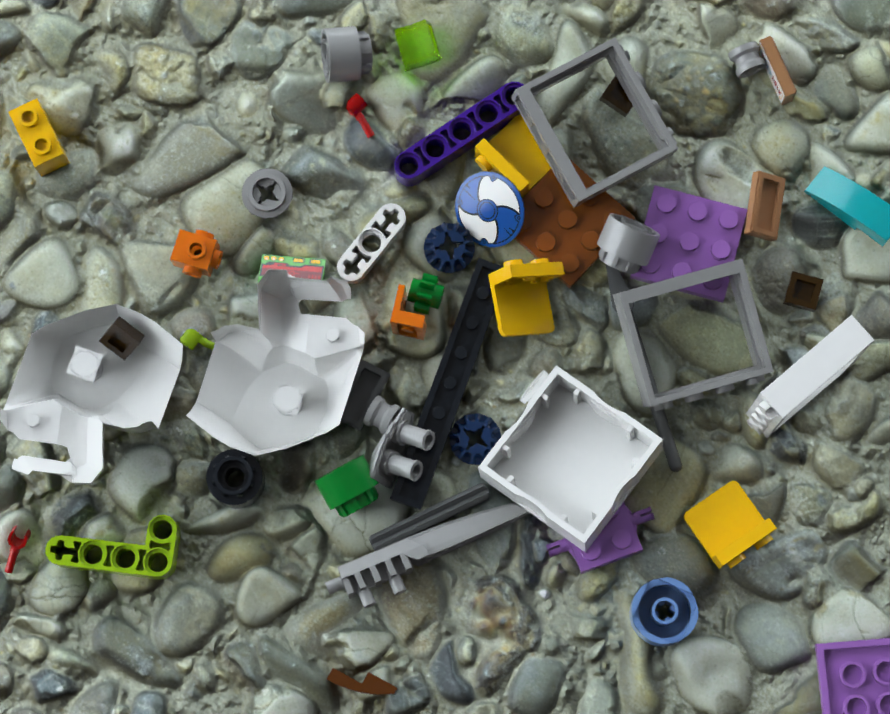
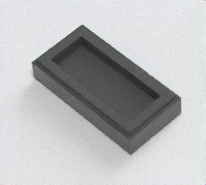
(367, 384)

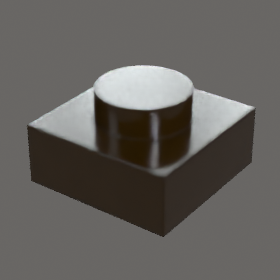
(616, 98)
(803, 291)
(121, 338)

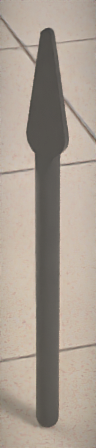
(618, 285)

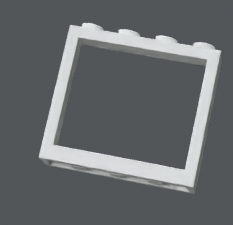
(808, 377)

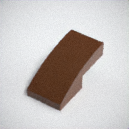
(371, 685)

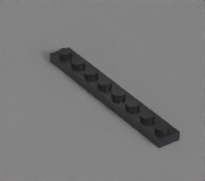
(450, 382)

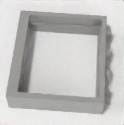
(634, 87)
(721, 383)

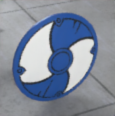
(490, 208)

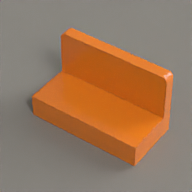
(404, 322)

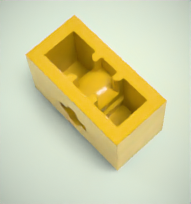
(39, 137)

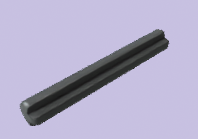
(430, 516)

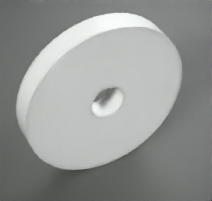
(533, 387)

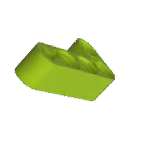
(113, 550)

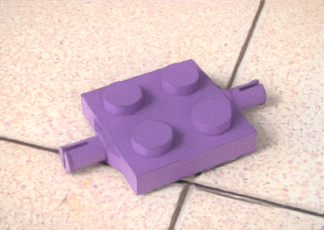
(613, 544)

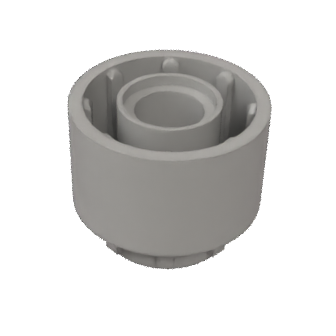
(345, 54)
(626, 243)

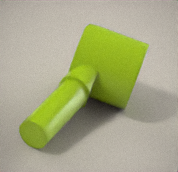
(191, 338)

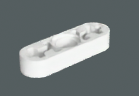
(392, 230)

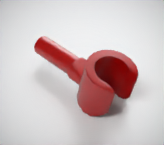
(355, 106)
(16, 544)

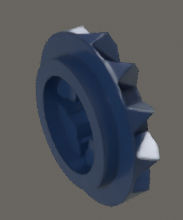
(440, 259)
(460, 440)

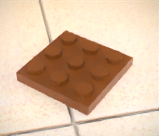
(562, 232)

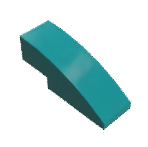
(852, 204)

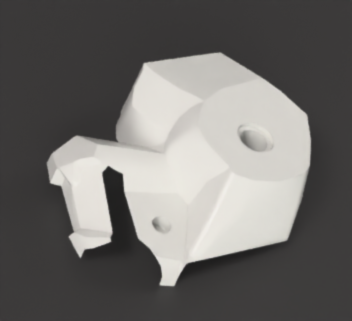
(286, 377)
(78, 385)

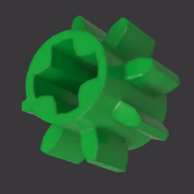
(425, 293)

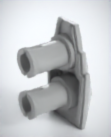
(390, 453)

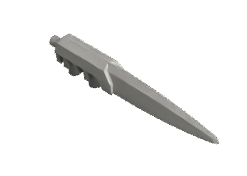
(399, 557)

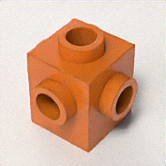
(186, 251)

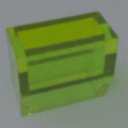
(417, 45)

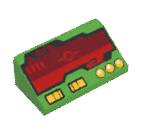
(296, 266)

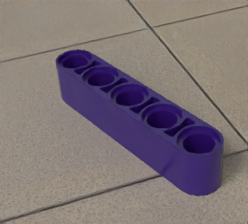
(454, 147)

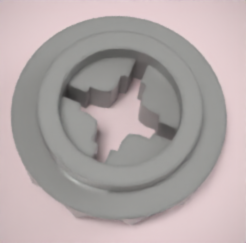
(265, 180)

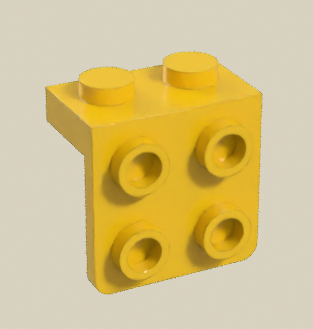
(513, 155)
(523, 297)
(729, 525)

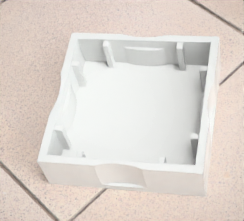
(570, 458)

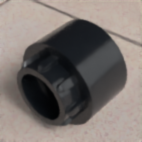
(223, 466)

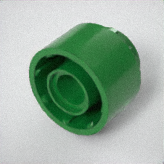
(348, 487)

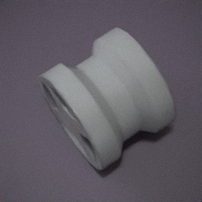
(747, 59)
(381, 414)

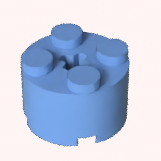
(681, 606)

